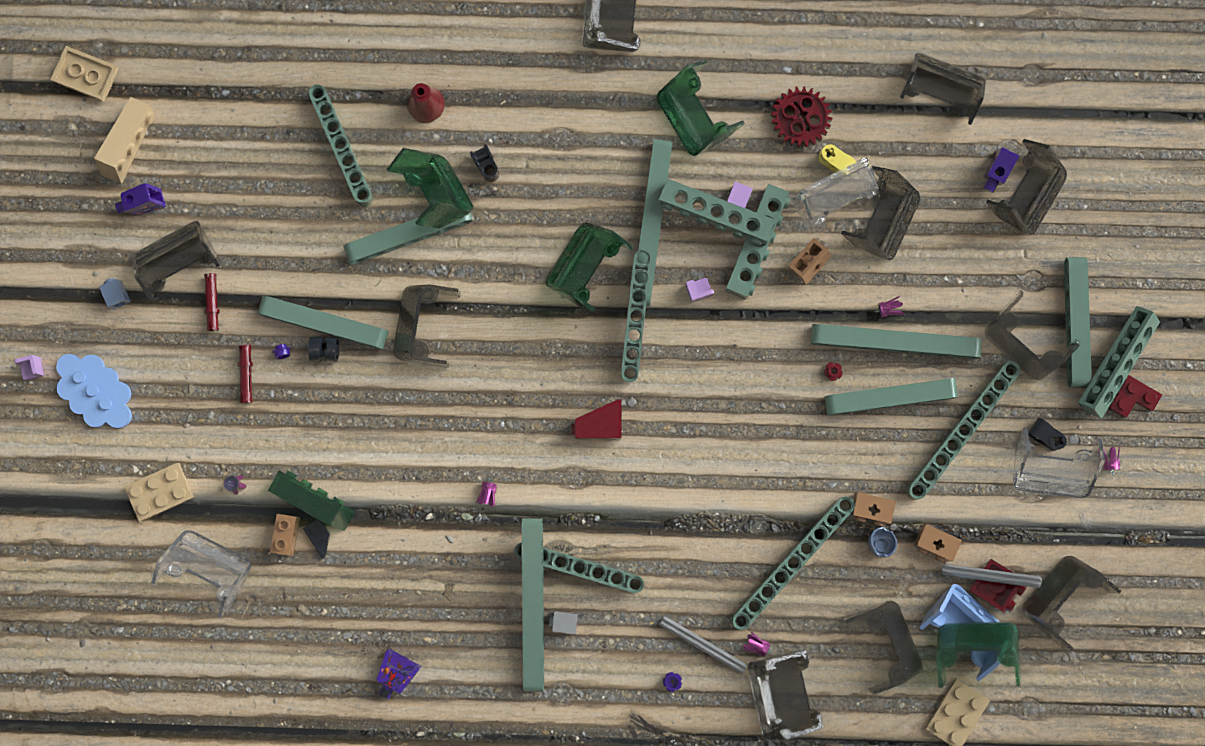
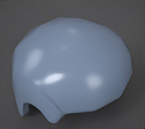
(882, 542)

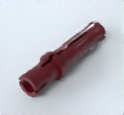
(211, 302)
(245, 367)

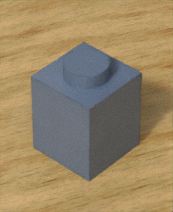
(114, 293)

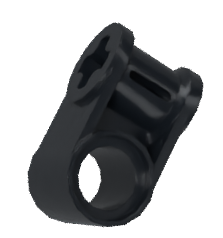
(484, 160)
(1045, 433)

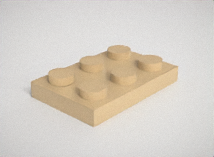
(84, 73)
(159, 492)
(957, 714)

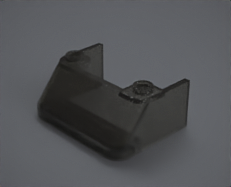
(946, 84)
(1035, 192)
(890, 218)
(172, 255)
(1000, 335)
(405, 345)
(1055, 589)
(890, 616)

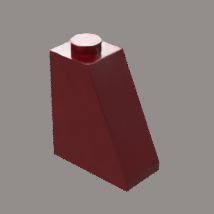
(600, 423)

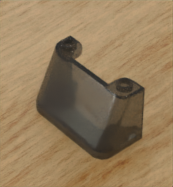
(610, 25)
(783, 696)

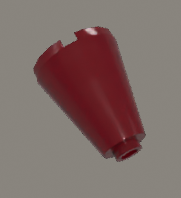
(425, 103)

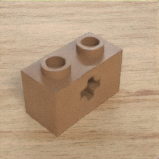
(810, 261)
(884, 508)
(285, 534)
(948, 543)

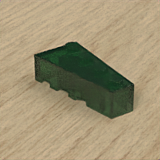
(311, 500)

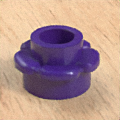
(281, 351)
(677, 681)

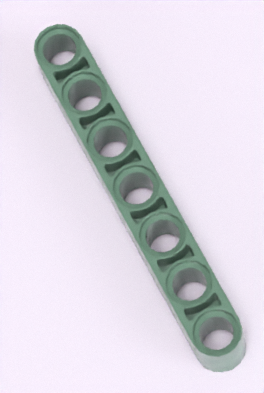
(337, 137)
(395, 238)
(1077, 321)
(322, 322)
(637, 325)
(891, 396)
(587, 573)

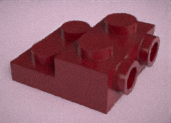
(996, 594)

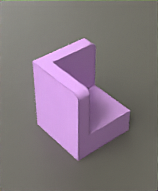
(739, 194)
(698, 290)
(30, 367)

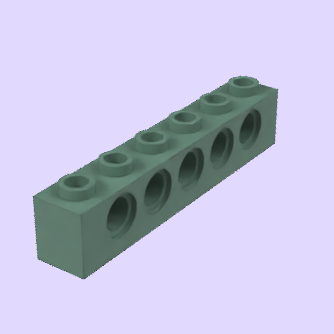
(673, 189)
(736, 286)
(1119, 362)

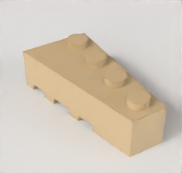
(124, 140)

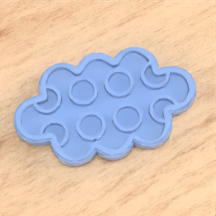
(94, 391)

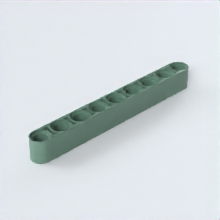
(653, 212)
(896, 341)
(971, 426)
(801, 558)
(533, 605)

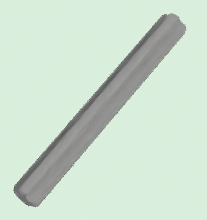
(991, 575)
(703, 645)

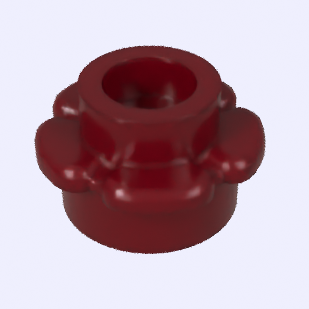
(833, 376)

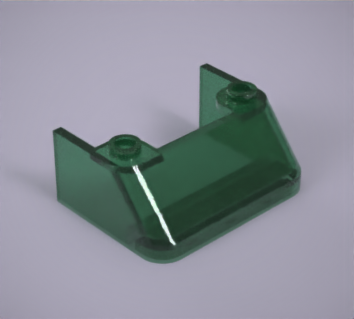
(688, 115)
(438, 183)
(581, 260)
(978, 637)

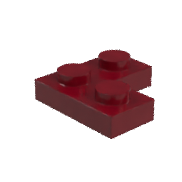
(1134, 392)

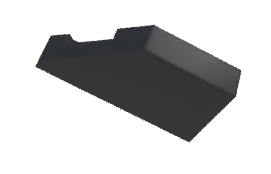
(318, 536)

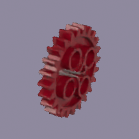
(817, 110)

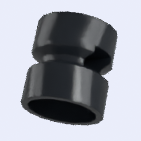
(317, 350)

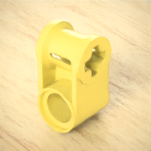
(837, 159)

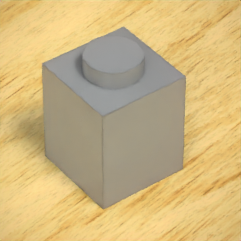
(563, 622)

